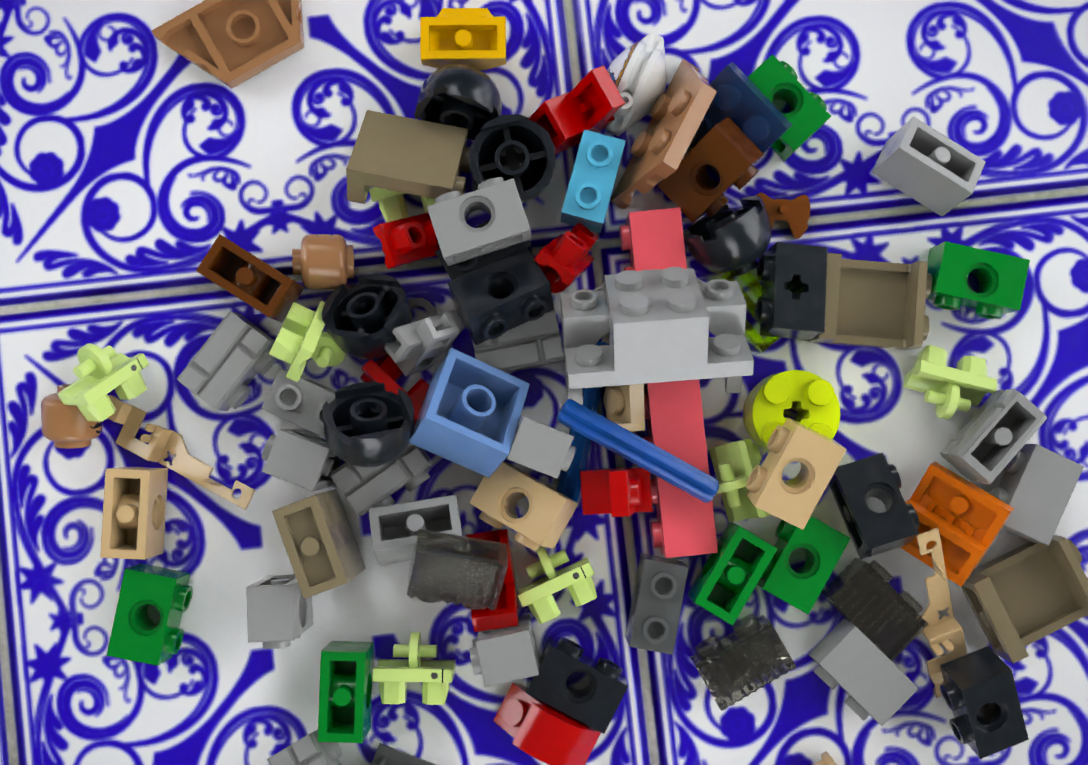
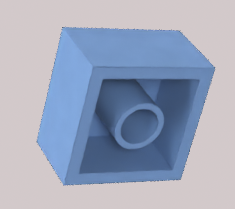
(470, 413)

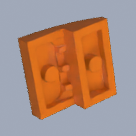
(965, 520)

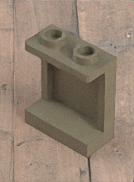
(407, 157)
(875, 303)
(319, 542)
(1028, 595)

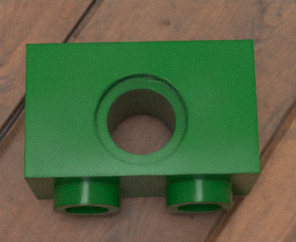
(807, 108)
(998, 274)
(731, 573)
(803, 585)
(133, 633)
(345, 692)

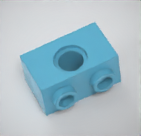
(592, 180)

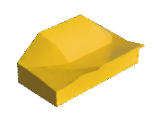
(463, 38)

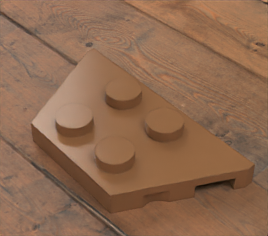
(235, 36)
(668, 135)

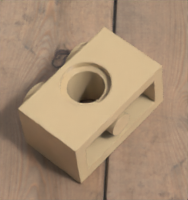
(794, 498)
(547, 511)
(134, 512)

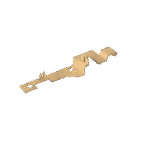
(167, 440)
(945, 627)

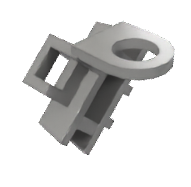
(423, 341)

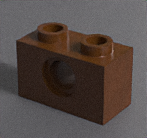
(729, 153)
(250, 279)

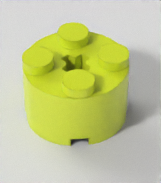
(795, 389)

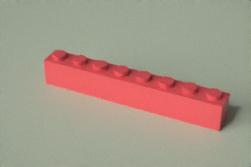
(672, 407)

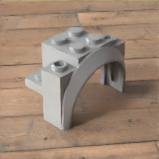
(656, 331)

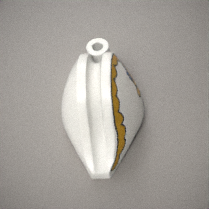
(640, 80)

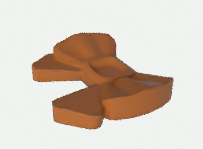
(794, 212)

